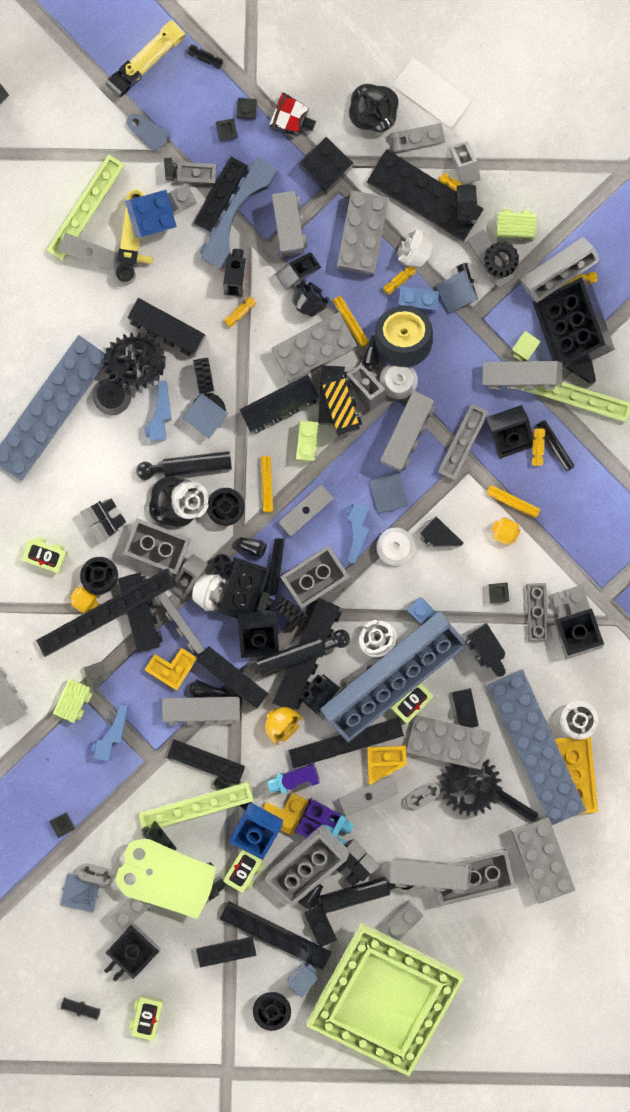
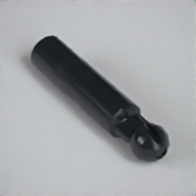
(186, 465)
(301, 653)
(358, 894)

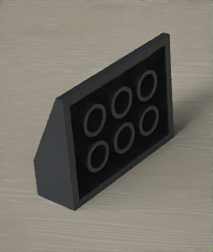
(574, 324)

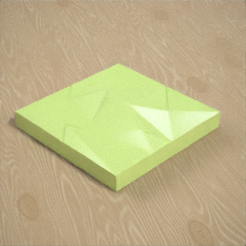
(385, 999)

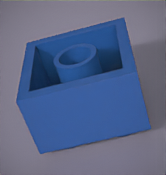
(150, 213)
(256, 831)

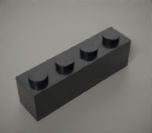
(167, 327)
(141, 618)
(232, 677)

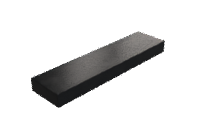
(220, 194)
(206, 761)

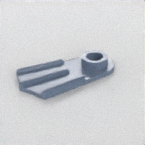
(148, 131)

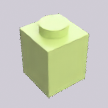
(525, 347)

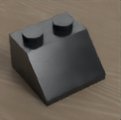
(510, 431)
(579, 633)

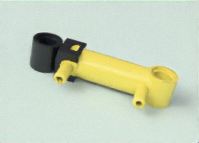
(132, 71)
(129, 248)

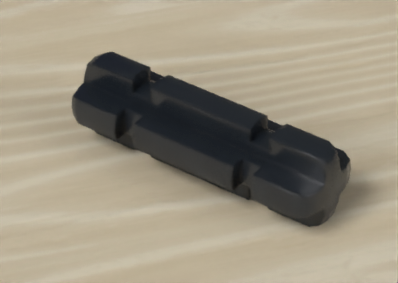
(205, 56)

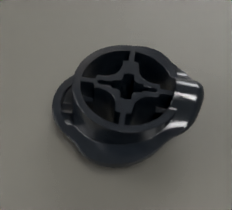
(388, 96)
(156, 512)

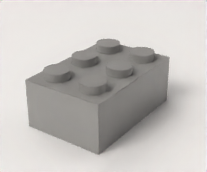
(289, 223)
(157, 546)
(315, 577)

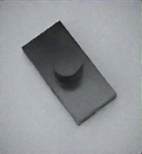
(465, 708)
(320, 925)

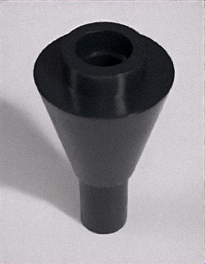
(370, 359)
(202, 689)

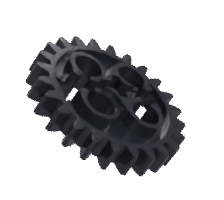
(151, 356)
(482, 799)

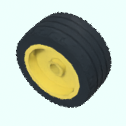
(404, 336)

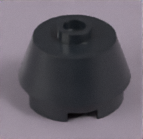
(309, 299)
(111, 398)
(225, 506)
(99, 575)
(272, 1011)

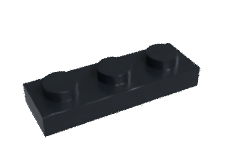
(226, 951)

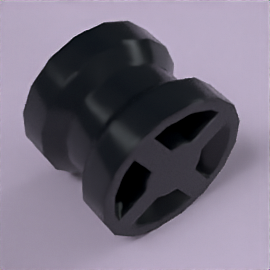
(220, 561)

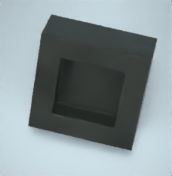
(246, 108)
(226, 130)
(170, 168)
(498, 592)
(265, 602)
(62, 824)

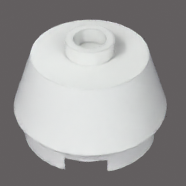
(415, 249)
(398, 381)
(189, 500)
(395, 546)
(208, 591)
(377, 638)
(579, 720)

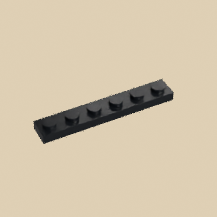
(338, 745)
(275, 935)

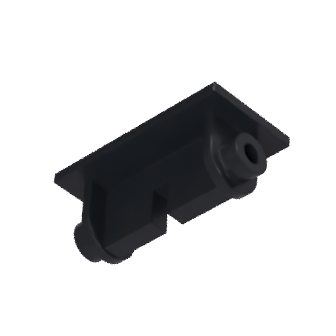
(157, 835)

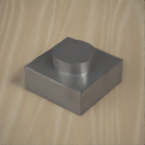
(95, 673)

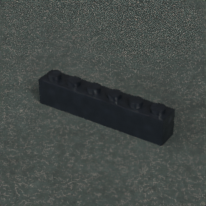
(296, 677)

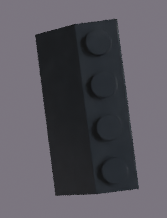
(279, 403)

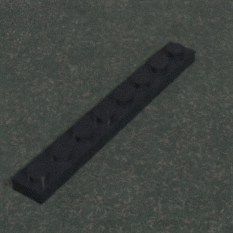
(106, 612)

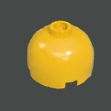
(282, 724)

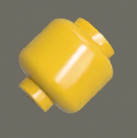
(505, 531)
(83, 600)

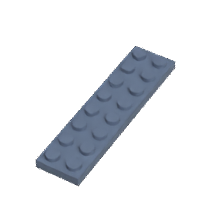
(50, 407)
(537, 747)

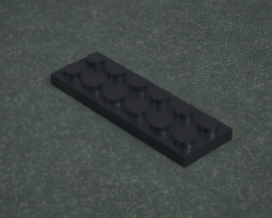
(419, 193)

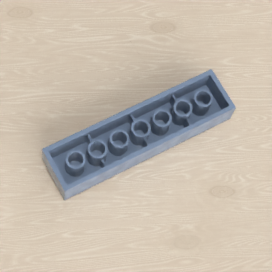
(393, 676)

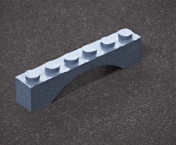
(258, 179)

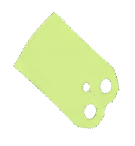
(176, 880)

